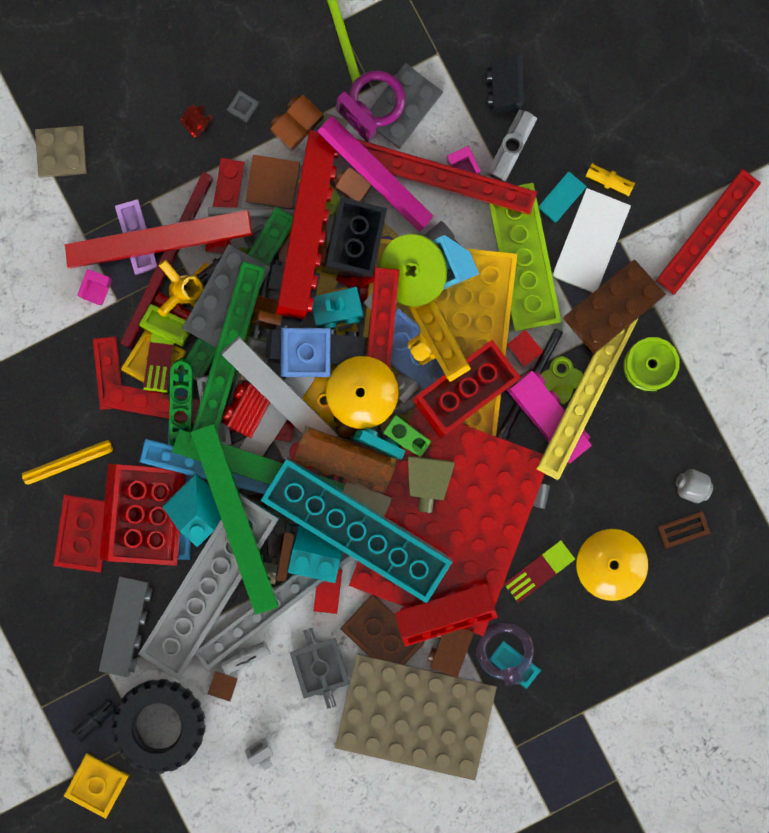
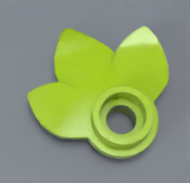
(564, 382)

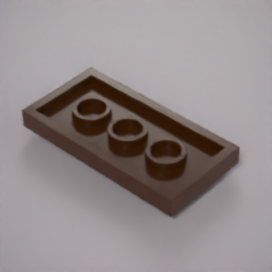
(614, 306)

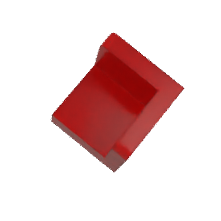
(524, 348)

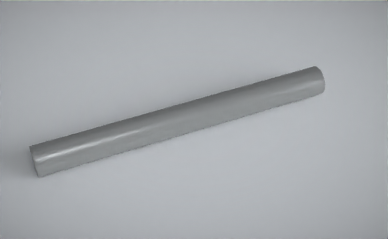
(254, 212)

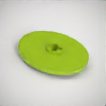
(430, 273)

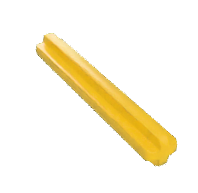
(67, 462)

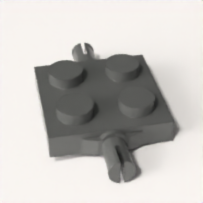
(319, 668)

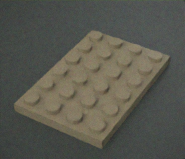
(415, 717)

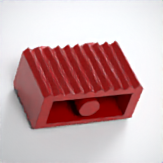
(245, 409)

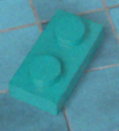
(370, 438)

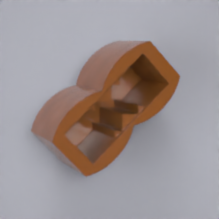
(296, 122)

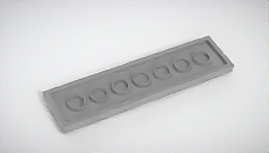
(202, 596)

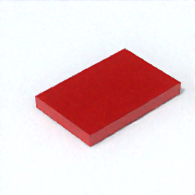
(80, 534)

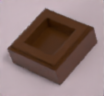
(222, 686)

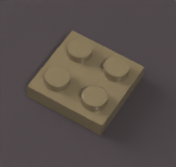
(61, 151)

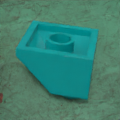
(194, 510)

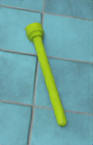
(344, 40)

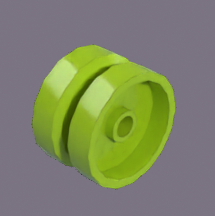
(663, 371)

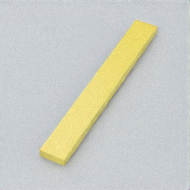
(582, 405)

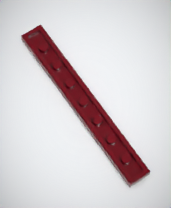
(159, 276)

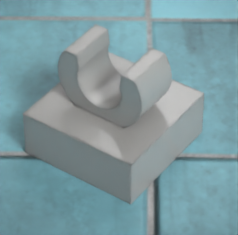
(260, 754)

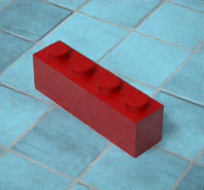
(445, 614)

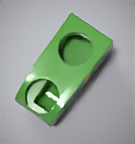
(407, 435)

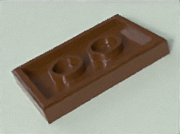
(377, 632)

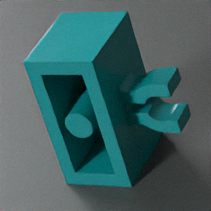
(338, 308)

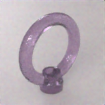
(512, 675)

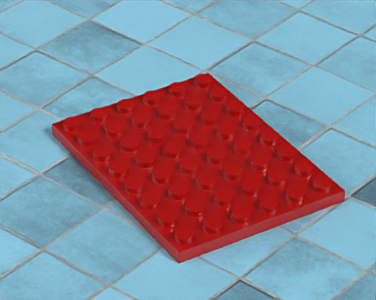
(475, 522)

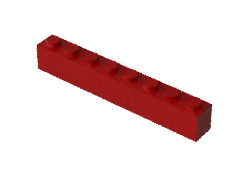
(306, 228)

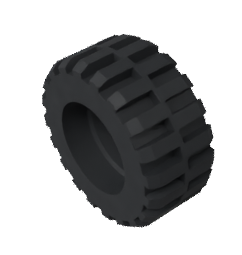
(132, 746)

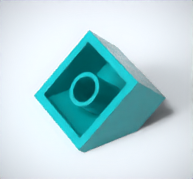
(314, 557)

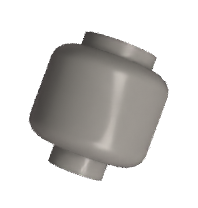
(694, 486)

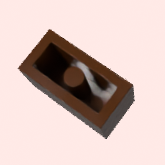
(450, 652)

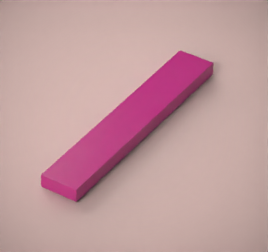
(375, 173)

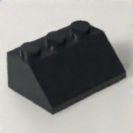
(354, 239)

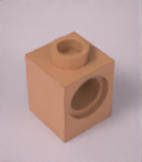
(352, 185)

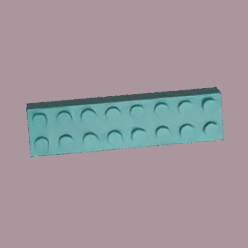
(357, 530)

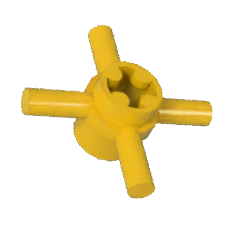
(177, 292)

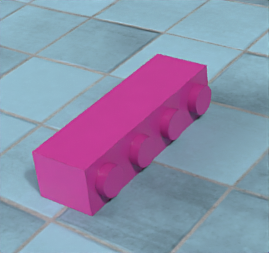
(543, 408)

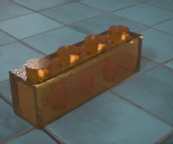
(344, 459)

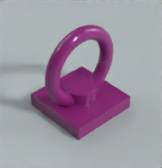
(359, 114)

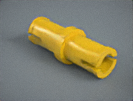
(610, 179)

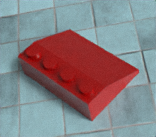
(134, 516)

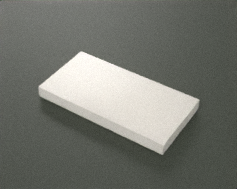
(591, 241)

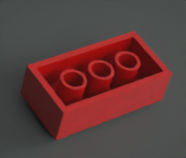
(450, 403)

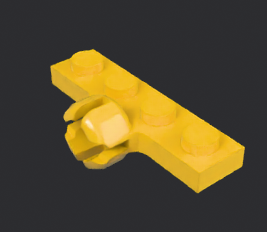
(436, 342)

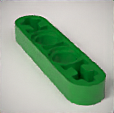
(180, 404)

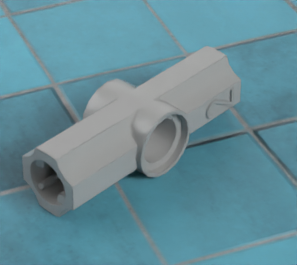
(518, 132)

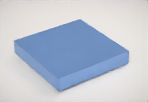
(305, 352)

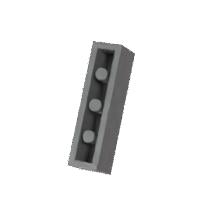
(124, 626)

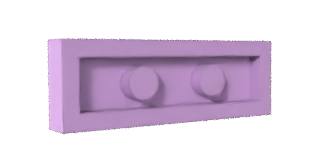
(131, 220)

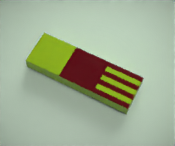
(158, 364)
(539, 571)

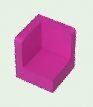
(463, 160)
(94, 287)

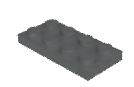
(212, 305)

